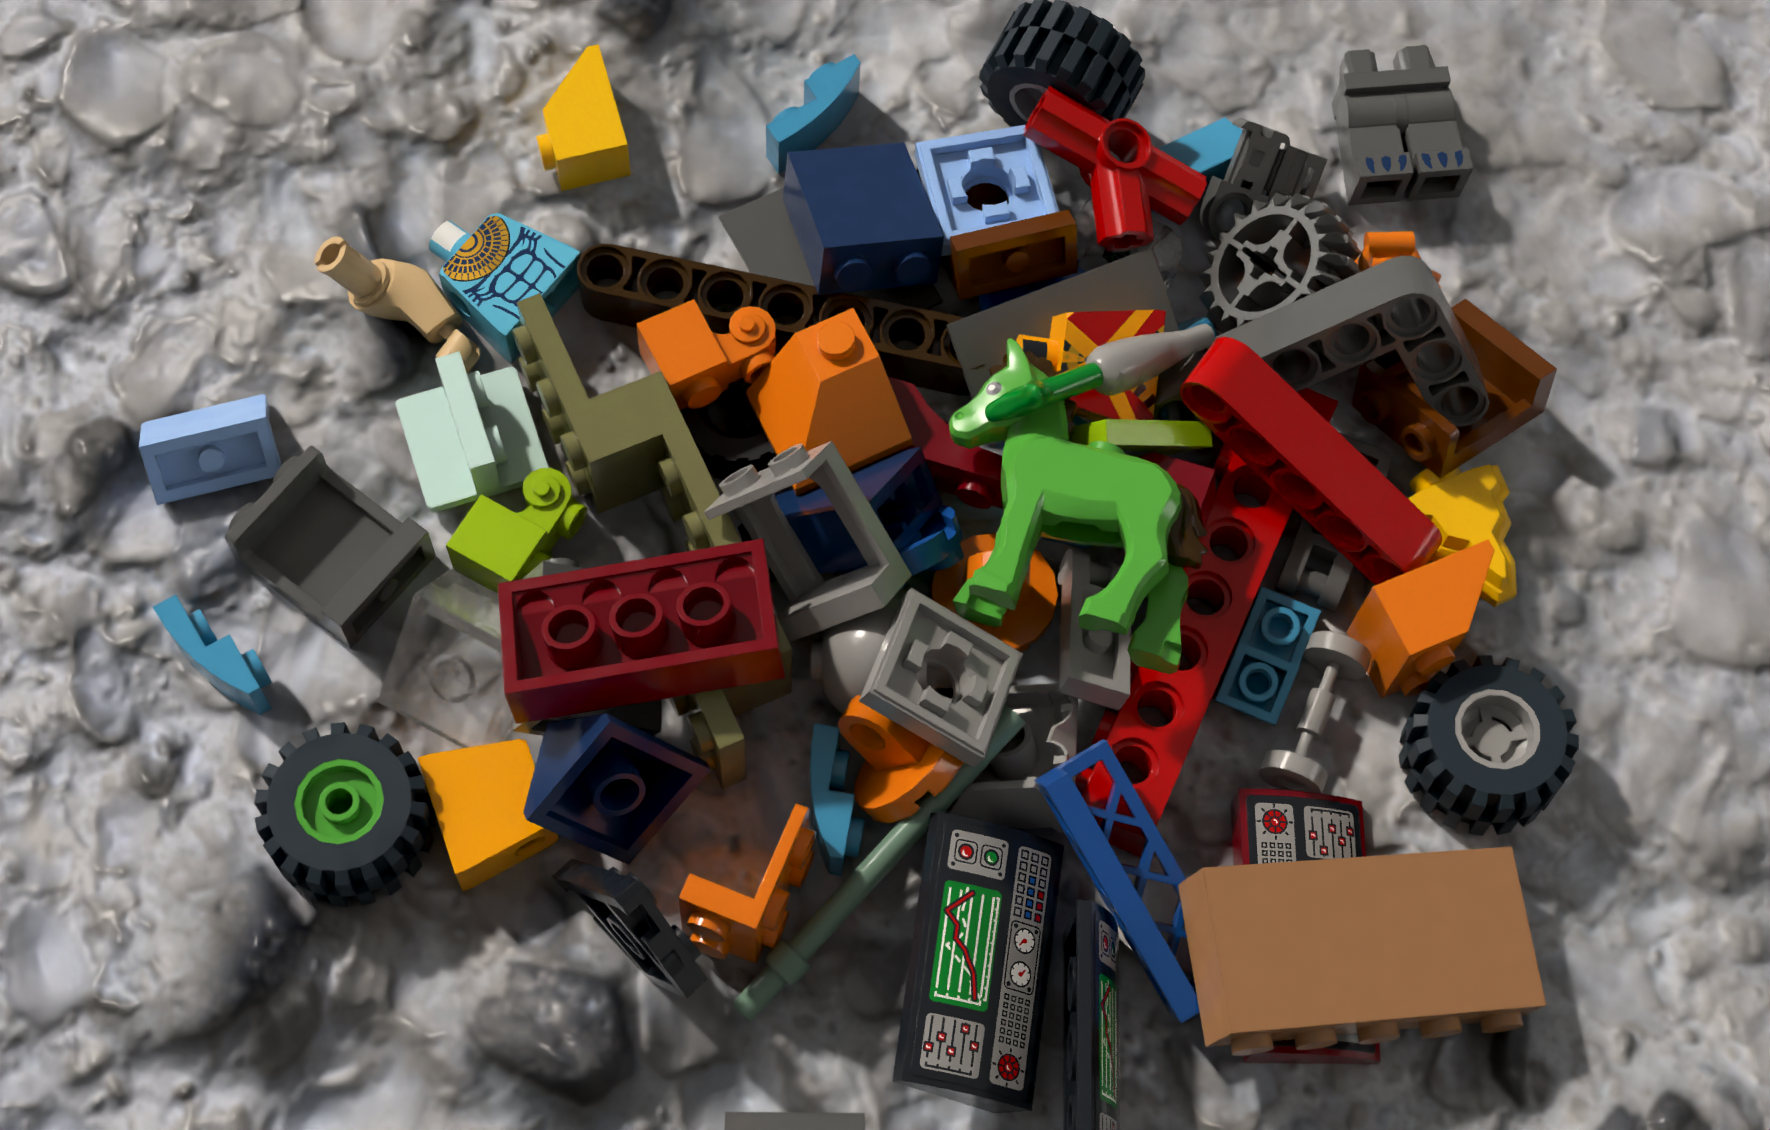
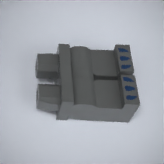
(1398, 128)

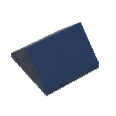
(608, 784)

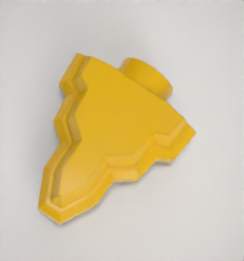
(1467, 512)

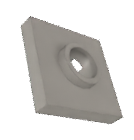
(971, 658)

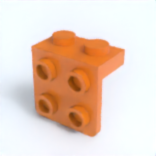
(733, 923)

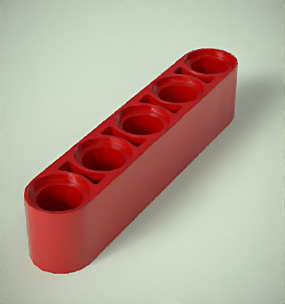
(1308, 462)

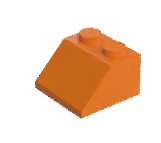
(1420, 619)

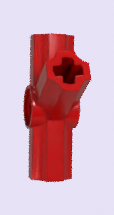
(1120, 189)

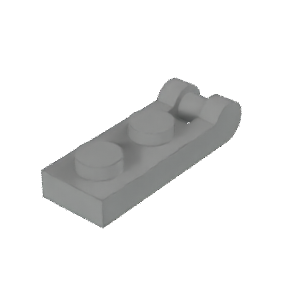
(1090, 662)

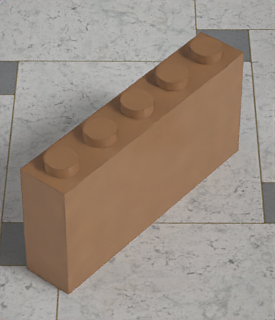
(1360, 948)

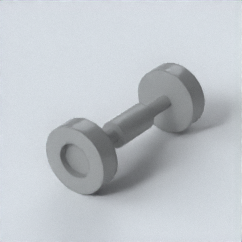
(1338, 658)

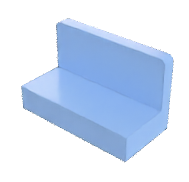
(209, 449)

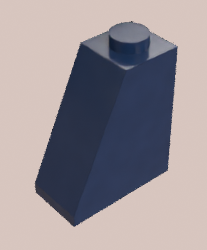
(898, 492)

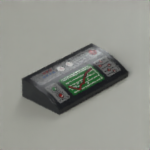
(979, 964)
(1091, 1019)

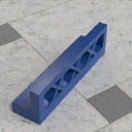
(1111, 876)

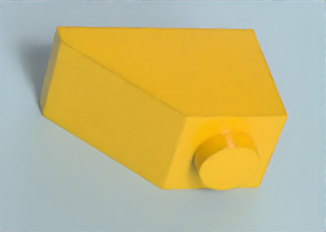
(584, 127)

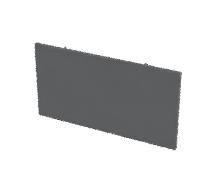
(1116, 286)

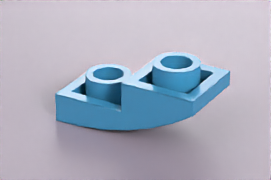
(827, 101)
(1267, 656)
(218, 661)
(832, 812)

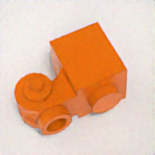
(703, 362)

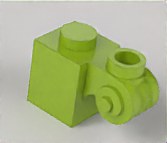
(505, 545)

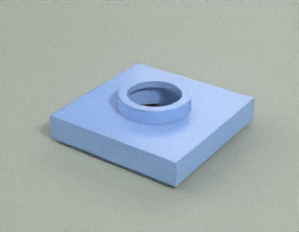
(995, 157)

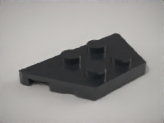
(635, 924)

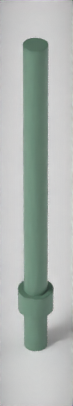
(789, 960)

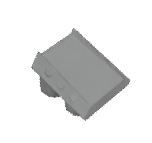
(1006, 787)

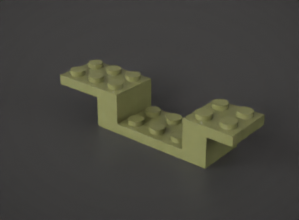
(626, 449)

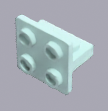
(470, 435)

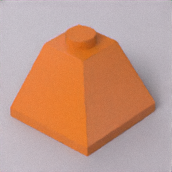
(830, 389)

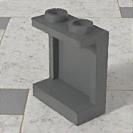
(328, 547)

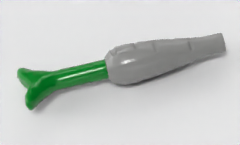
(1108, 370)

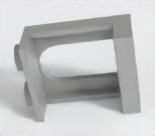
(813, 601)

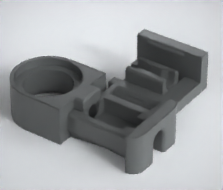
(1261, 166)

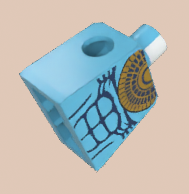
(497, 269)

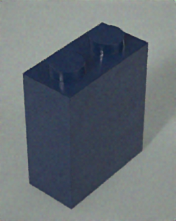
(862, 218)

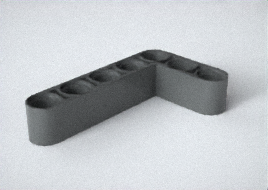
(1350, 324)

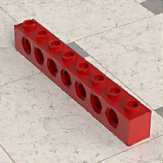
(1204, 641)

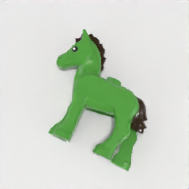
(1083, 499)

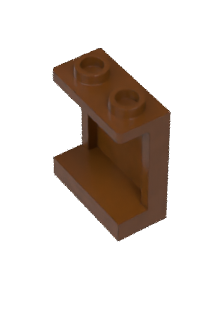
(1010, 252)
(1515, 383)

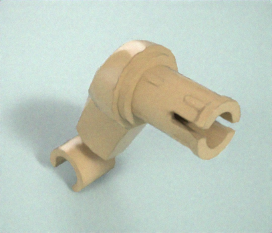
(398, 293)

